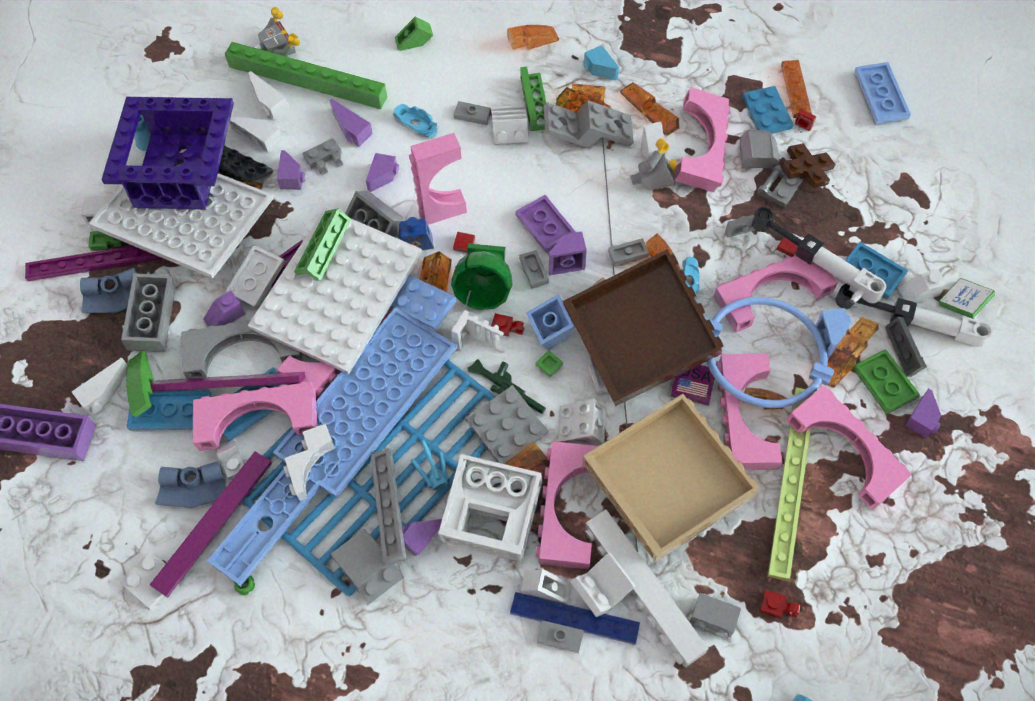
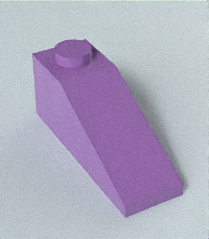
(354, 127)

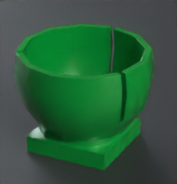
(484, 275)

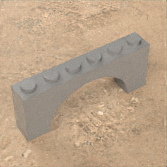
(203, 344)

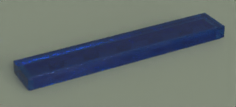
(575, 617)

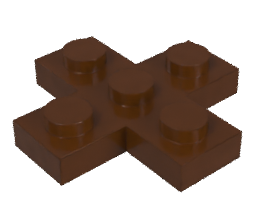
(808, 165)

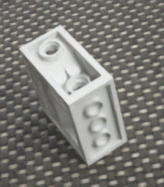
(492, 502)

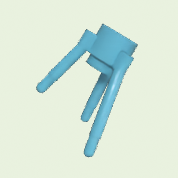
(437, 478)

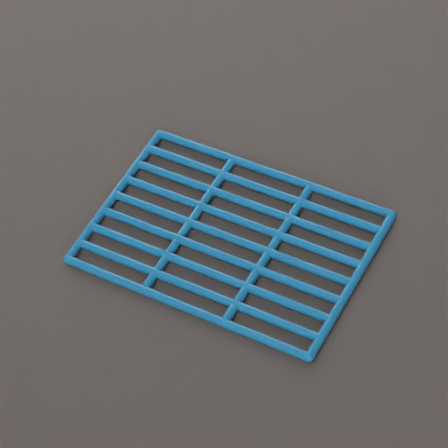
(362, 492)

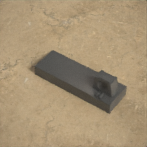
(905, 347)

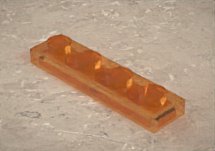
(795, 86)

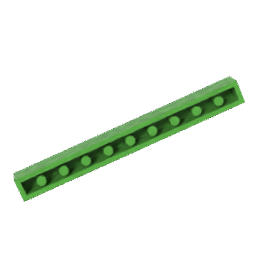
(306, 75)

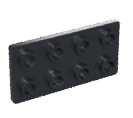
(240, 166)

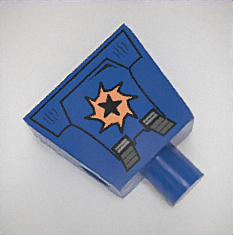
(416, 233)

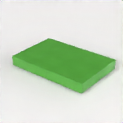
(886, 381)

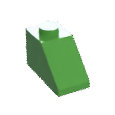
(414, 34)

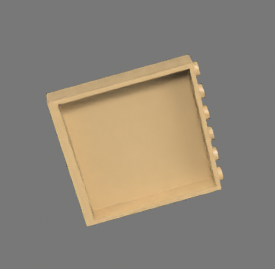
(670, 476)

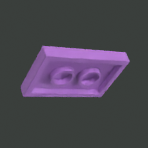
(544, 222)

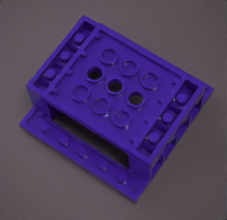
(174, 125)

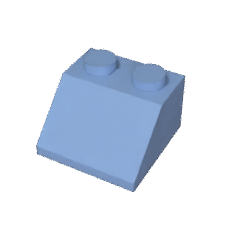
(551, 322)
(833, 327)

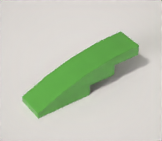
(138, 384)

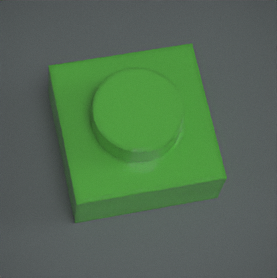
(549, 363)

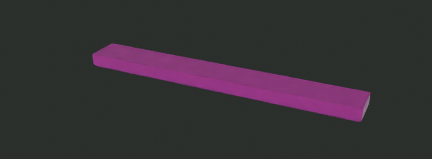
(87, 262)
(228, 381)
(210, 524)

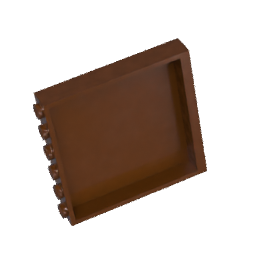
(643, 327)

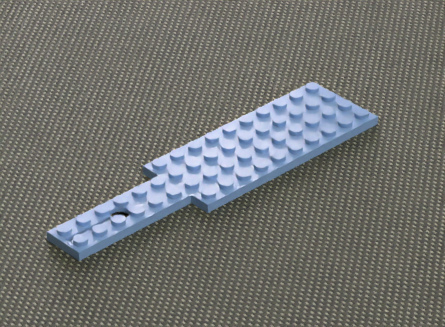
(359, 416)

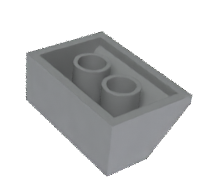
(374, 213)

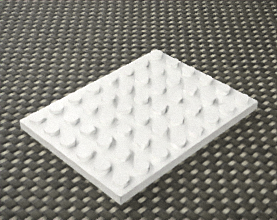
(187, 236)
(343, 309)

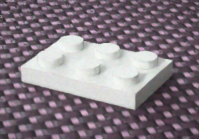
(256, 276)

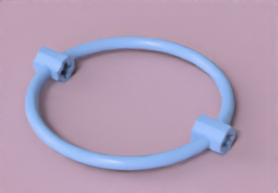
(819, 373)

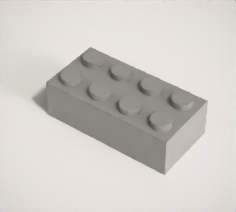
(148, 312)

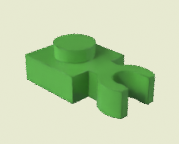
(101, 241)

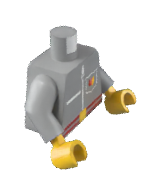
(275, 37)
(657, 170)

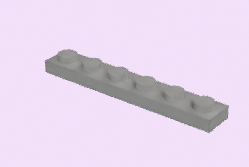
(388, 507)

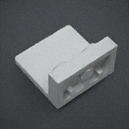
(582, 421)
(603, 585)

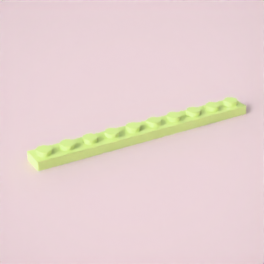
(789, 501)

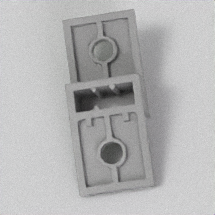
(588, 124)

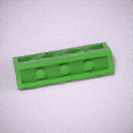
(530, 101)
(323, 244)

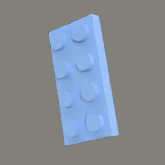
(882, 92)
(423, 302)

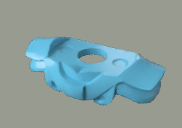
(406, 115)
(691, 269)

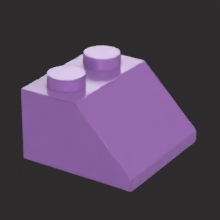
(568, 254)

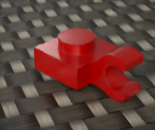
(507, 325)
(775, 605)

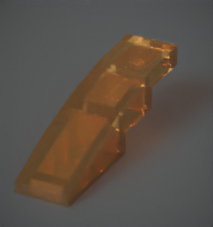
(850, 347)

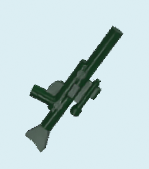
(503, 380)

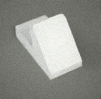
(230, 458)

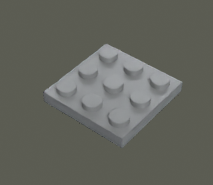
(506, 425)

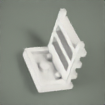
(510, 124)
(469, 327)

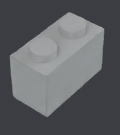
(715, 615)

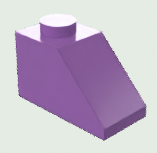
(381, 171)
(289, 172)
(224, 310)
(925, 416)
(419, 534)

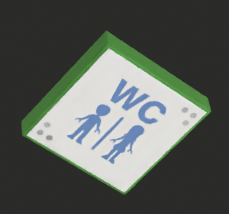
(966, 298)

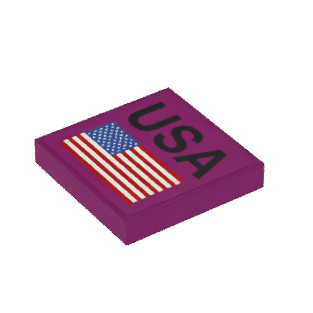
(695, 385)

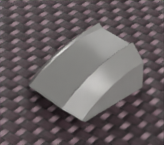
(758, 149)

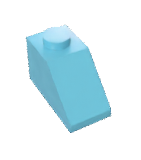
(600, 63)

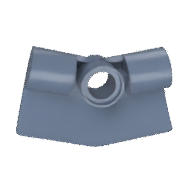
(99, 299)
(202, 490)

